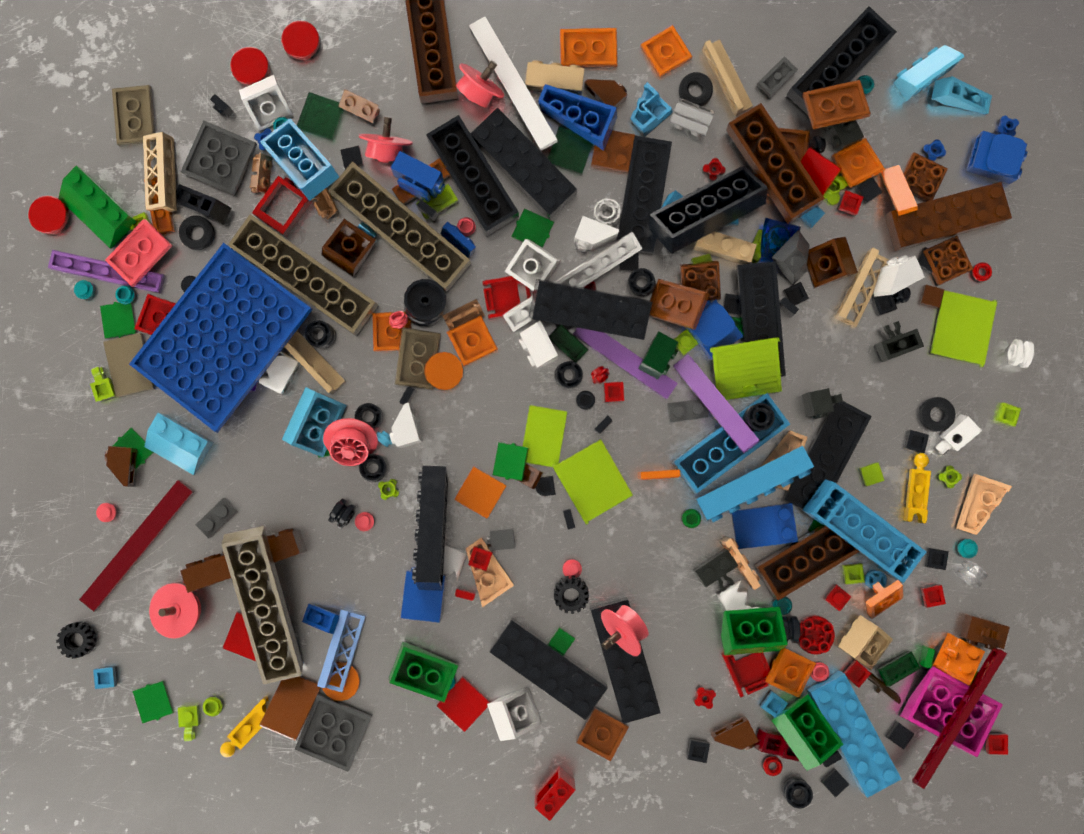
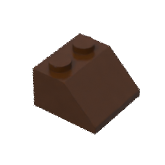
(348, 247)
(831, 262)

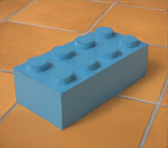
(299, 159)

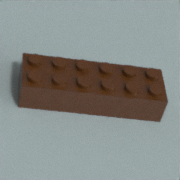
(431, 50)
(774, 163)
(949, 216)
(803, 561)
(215, 568)

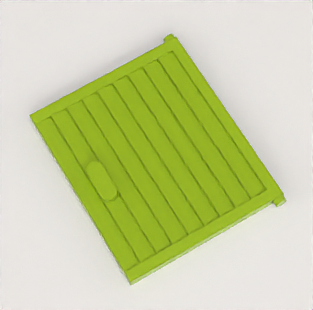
(963, 328)
(747, 368)
(592, 481)

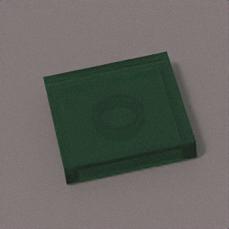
(320, 116)
(570, 151)

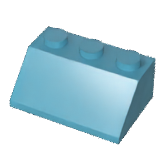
(927, 71)
(310, 421)
(177, 443)

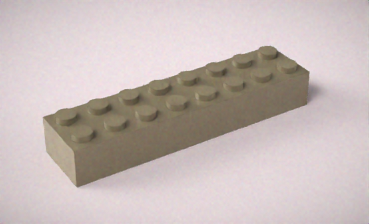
(399, 226)
(303, 275)
(262, 604)

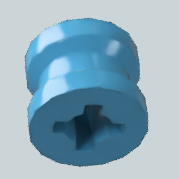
(877, 576)

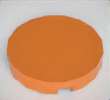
(443, 371)
(351, 686)

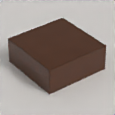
(931, 296)
(531, 476)

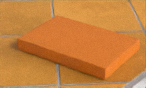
(589, 47)

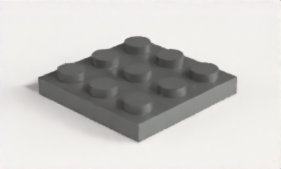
(219, 157)
(333, 732)

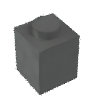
(501, 539)

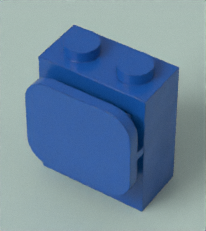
(998, 157)
(417, 177)
(715, 328)
(422, 604)

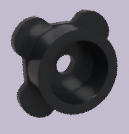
(902, 295)

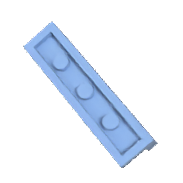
(334, 648)

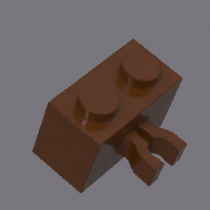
(984, 631)

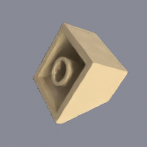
(865, 642)

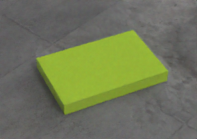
(544, 435)

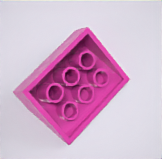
(936, 701)

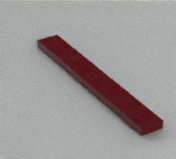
(136, 545)
(959, 717)

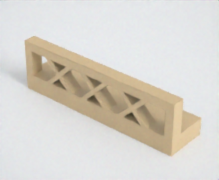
(727, 77)
(164, 170)
(857, 284)
(314, 363)

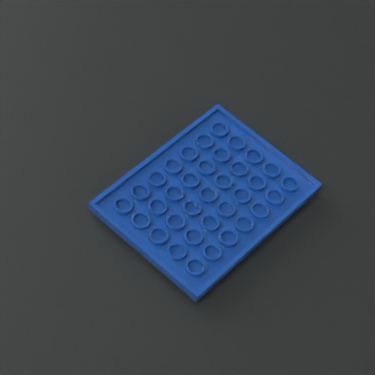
(220, 337)

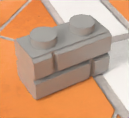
(691, 117)

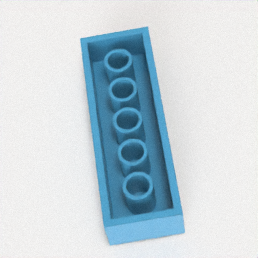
(720, 453)
(757, 482)
(862, 746)

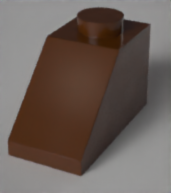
(606, 91)
(122, 464)
(736, 735)

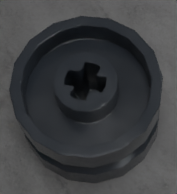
(424, 291)

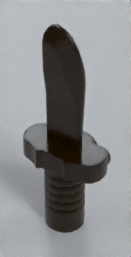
(880, 685)

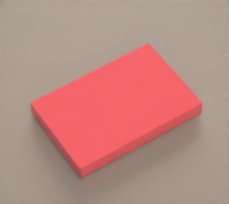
(138, 252)

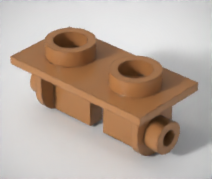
(359, 106)
(262, 165)
(325, 206)
(463, 314)

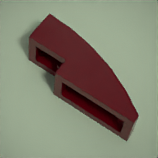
(774, 744)

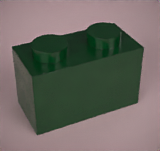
(658, 355)

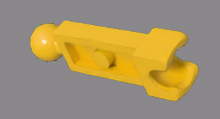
(918, 490)
(245, 729)

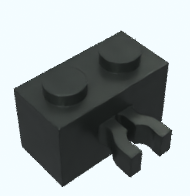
(845, 134)
(898, 344)
(820, 403)
(715, 568)

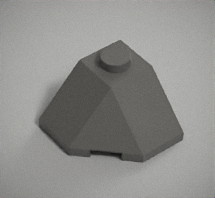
(793, 257)

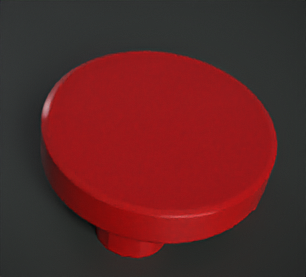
(300, 40)
(249, 66)
(48, 215)
(816, 635)

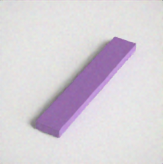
(101, 271)
(625, 360)
(716, 403)

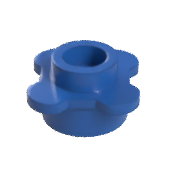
(1013, 123)
(258, 137)
(940, 151)

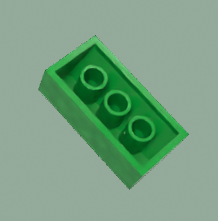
(95, 207)

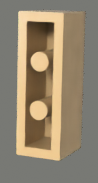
(555, 75)
(726, 247)

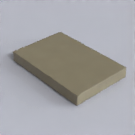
(133, 114)
(414, 352)
(124, 377)

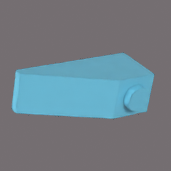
(961, 95)

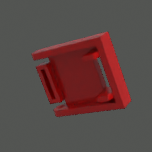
(502, 295)
(748, 672)

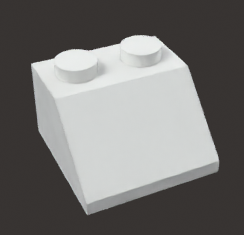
(265, 102)
(593, 235)
(532, 263)
(898, 275)
(538, 345)
(405, 428)
(514, 714)

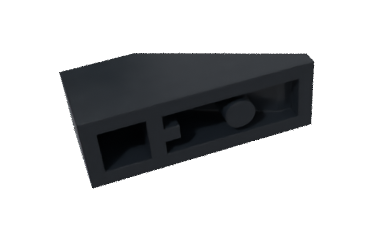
(202, 204)

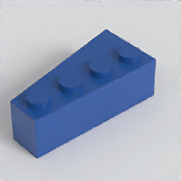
(580, 114)

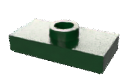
(568, 343)
(899, 668)

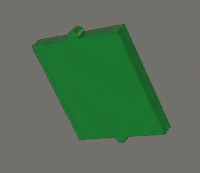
(532, 227)
(118, 320)
(132, 439)
(510, 461)
(153, 702)

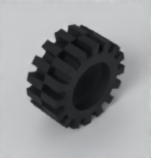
(574, 605)
(64, 640)

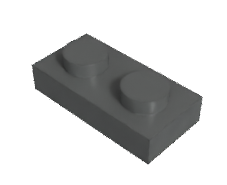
(777, 77)
(686, 410)
(216, 518)

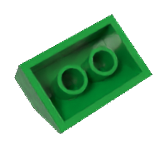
(753, 631)

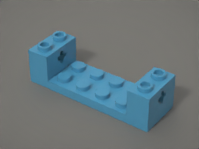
(864, 530)

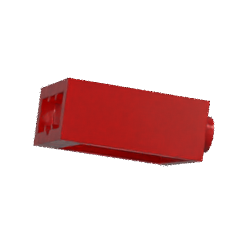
(294, 218)
(550, 800)

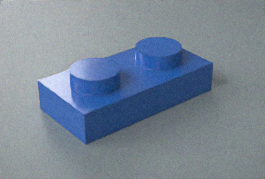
(457, 239)
(320, 618)

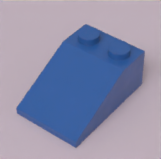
(764, 526)

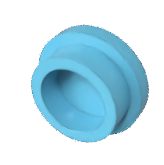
(384, 438)

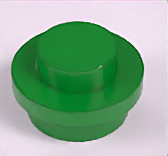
(691, 518)

